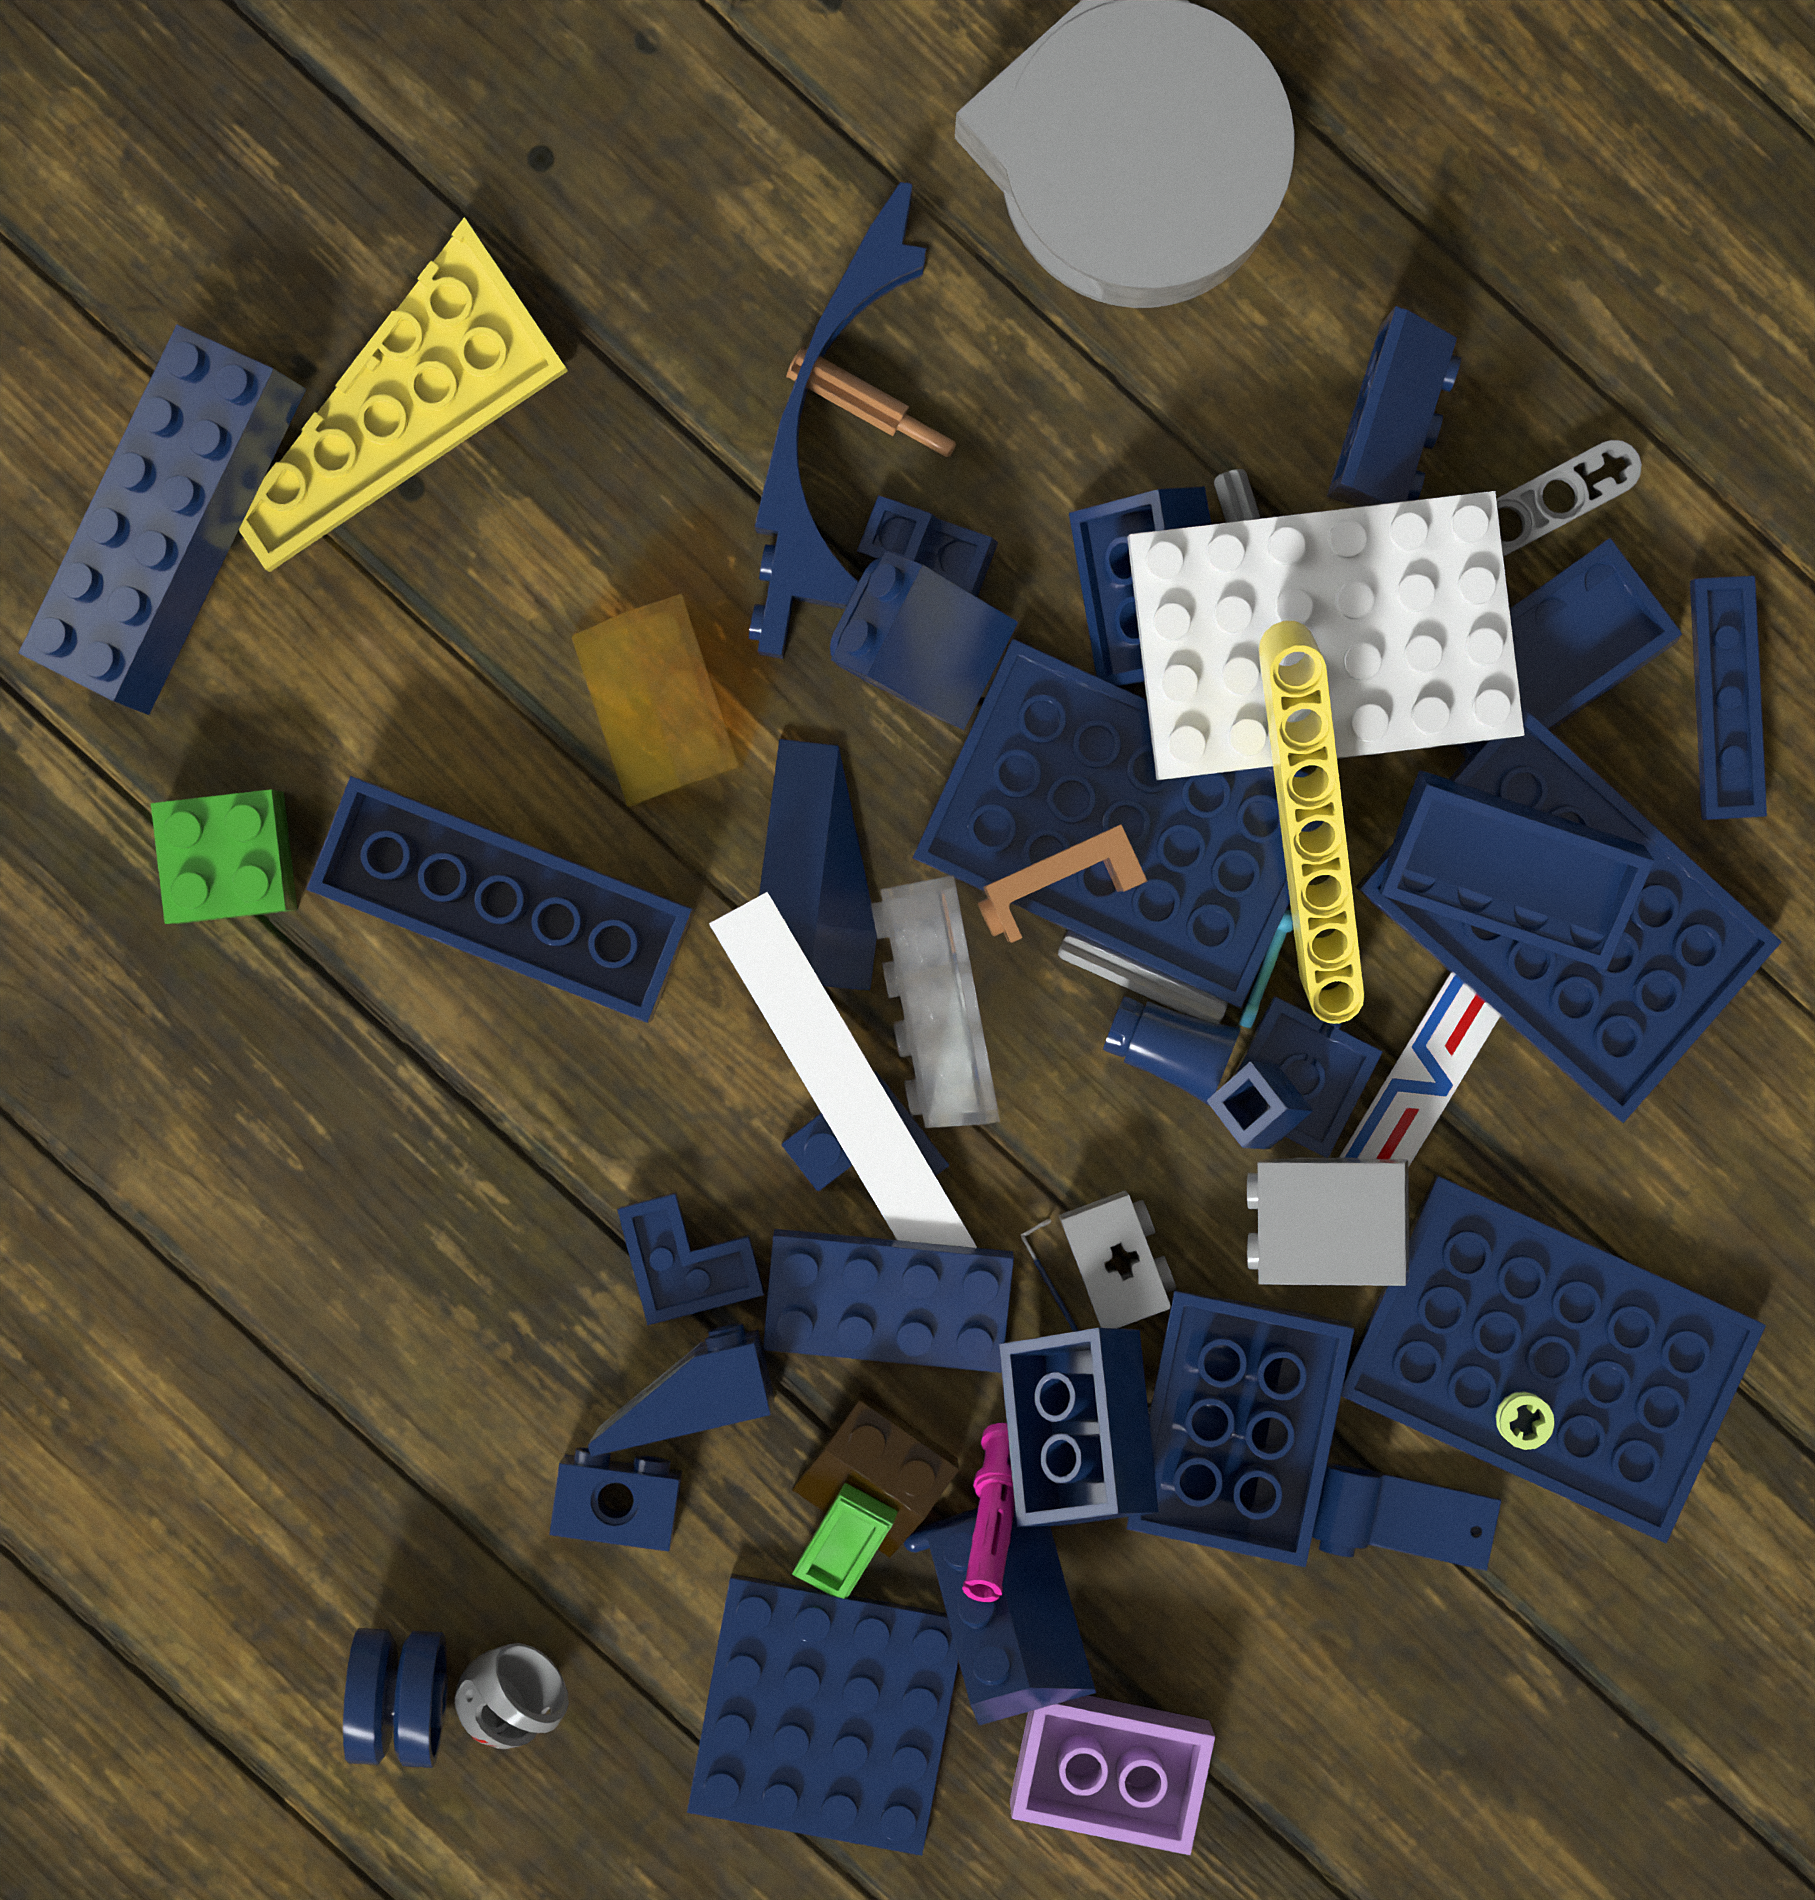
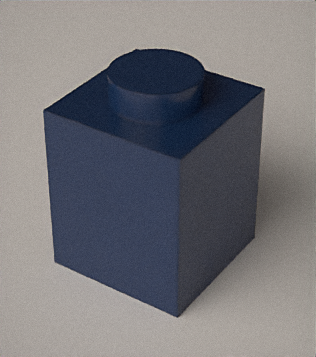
(1259, 1105)

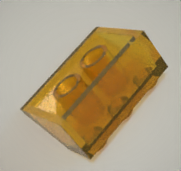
(656, 700)

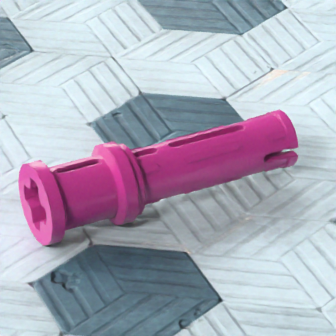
(994, 1518)

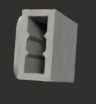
(1330, 1221)

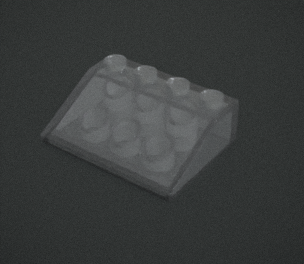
(938, 1004)

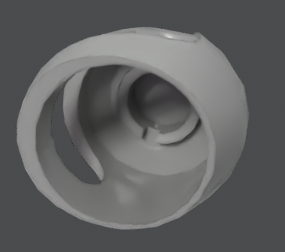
(507, 1695)

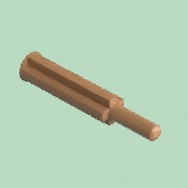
(868, 402)

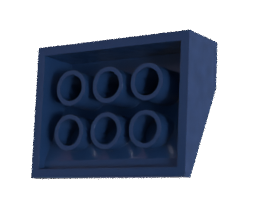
(1244, 1425)

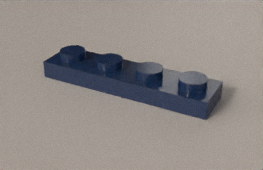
(1728, 697)

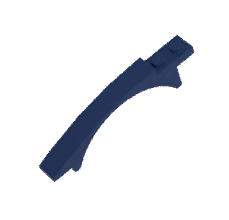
(801, 561)

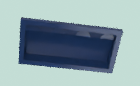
(1584, 636)
(1515, 870)

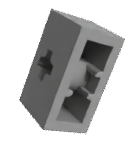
(1114, 1296)

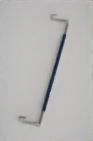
(1047, 1280)

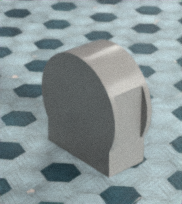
(1136, 149)

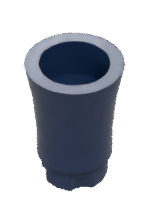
(1172, 1046)

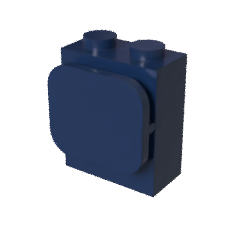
(920, 638)

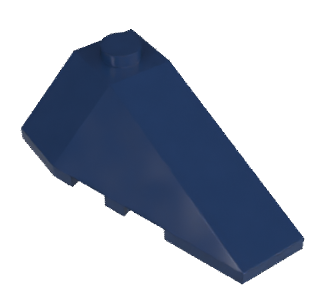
(817, 865)

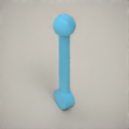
(1251, 1008)

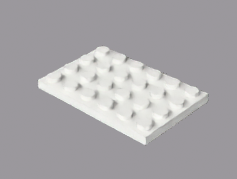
(1394, 595)

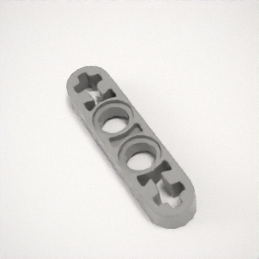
(1539, 520)

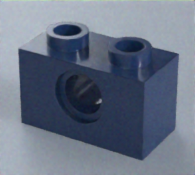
(584, 1515)

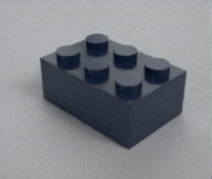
(1078, 1427)

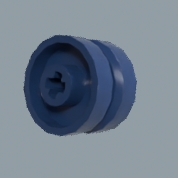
(392, 1696)

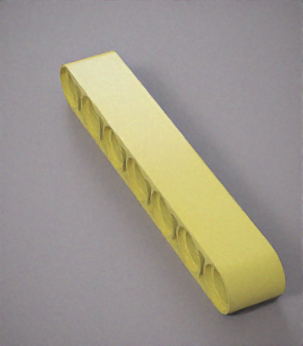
(1304, 801)

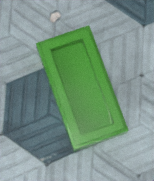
(845, 1542)

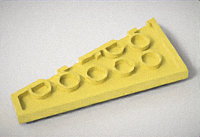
(420, 387)

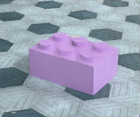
(1114, 1772)

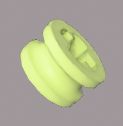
(1541, 1428)

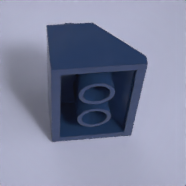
(1395, 412)
(1106, 572)
(1025, 1644)

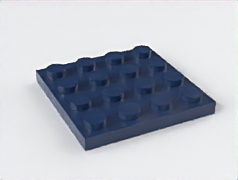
(825, 1715)

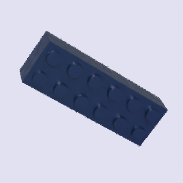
(162, 520)
(500, 899)

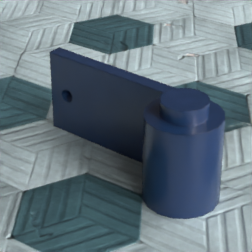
(1403, 1516)

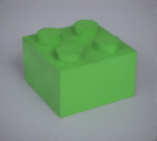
(224, 856)

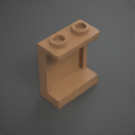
(1109, 846)

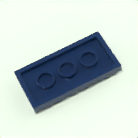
(887, 1300)

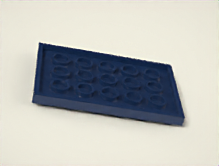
(1074, 757)
(1672, 969)
(1519, 1307)

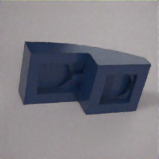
(923, 538)

